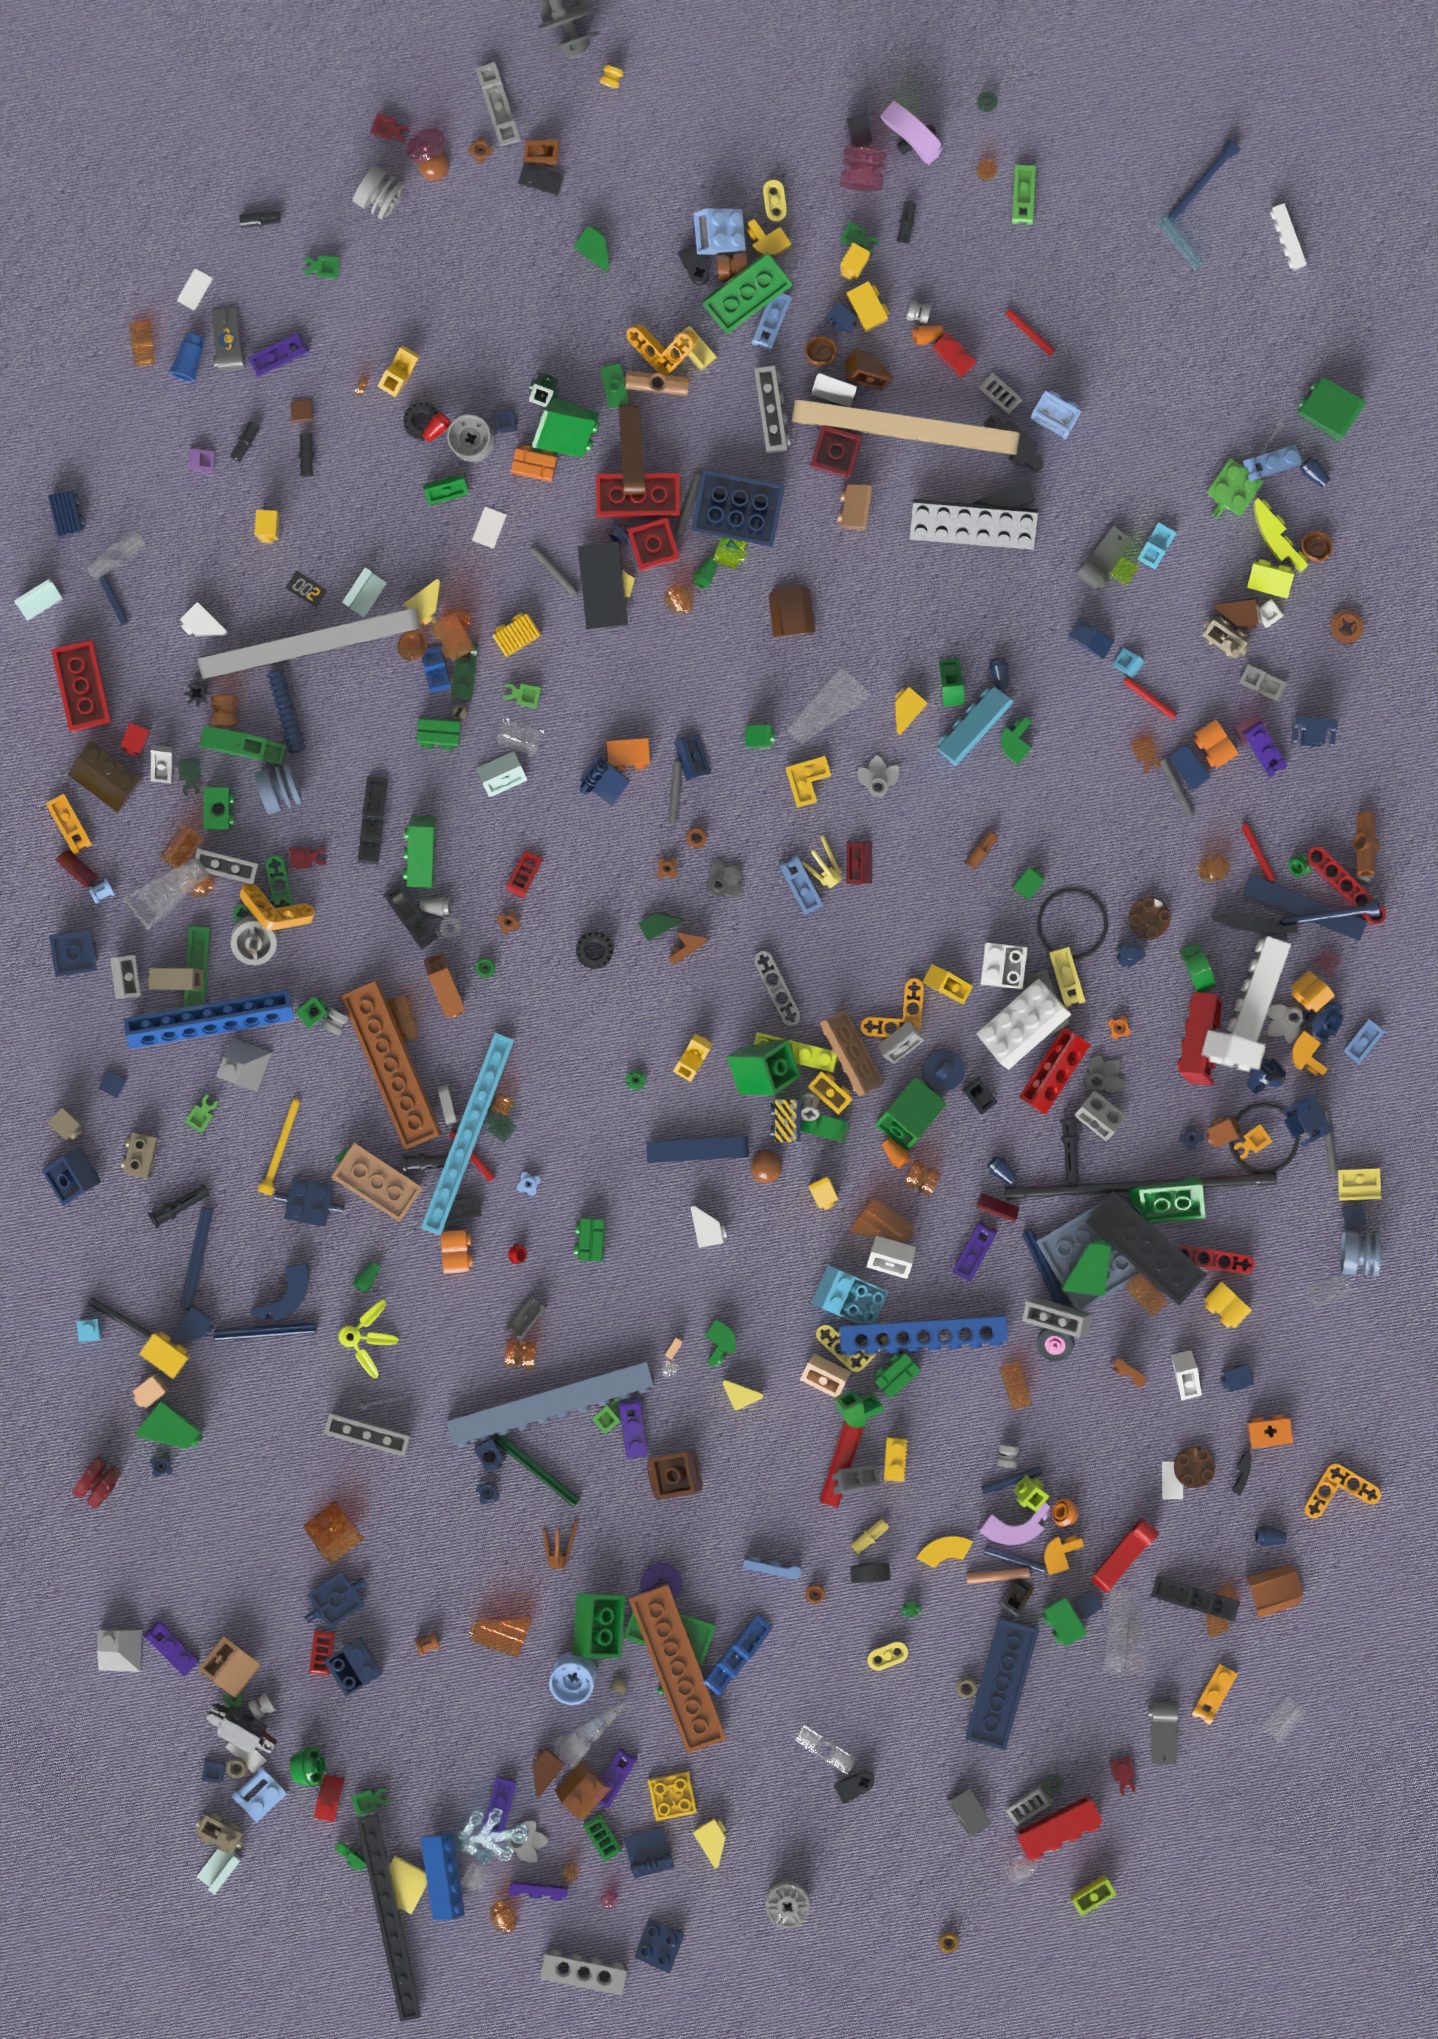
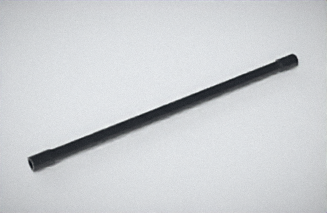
(1022, 1192)

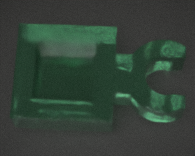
(189, 771)
(499, 1126)

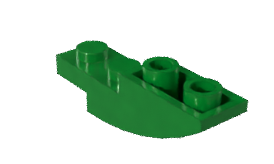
(242, 745)

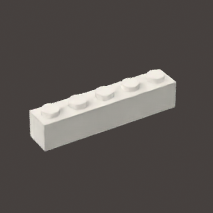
(1288, 237)

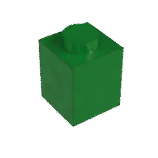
(1029, 883)

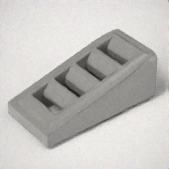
(1017, 399)
(1047, 1801)

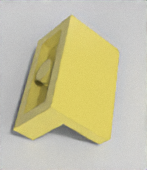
(701, 354)

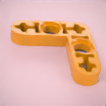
(661, 355)
(269, 916)
(914, 1019)
(1334, 1484)

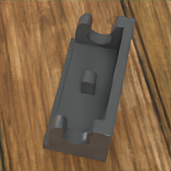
(525, 1317)
(856, 1479)
(969, 1812)

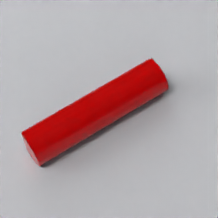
(842, 1459)

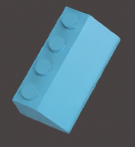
(974, 726)

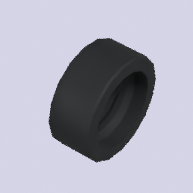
(870, 1572)

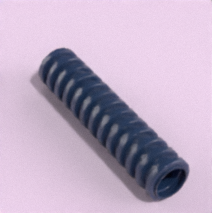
(286, 711)

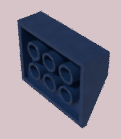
(738, 508)

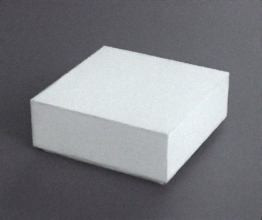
(1270, 613)

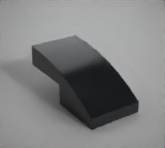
(1243, 1466)

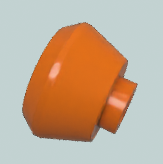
(1065, 1512)

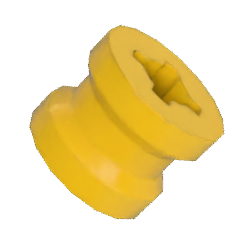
(611, 76)

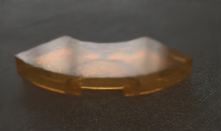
(1217, 1625)

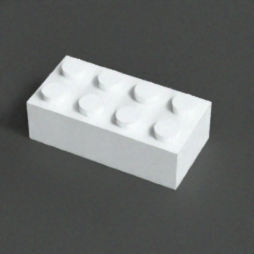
(1023, 1024)

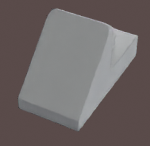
(162, 764)

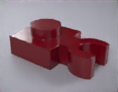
(386, 127)
(302, 857)
(1122, 1771)

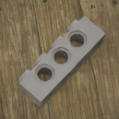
(613, 1985)

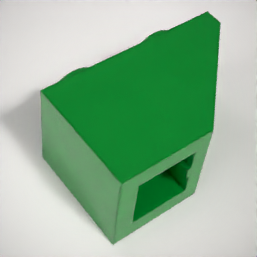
(759, 736)

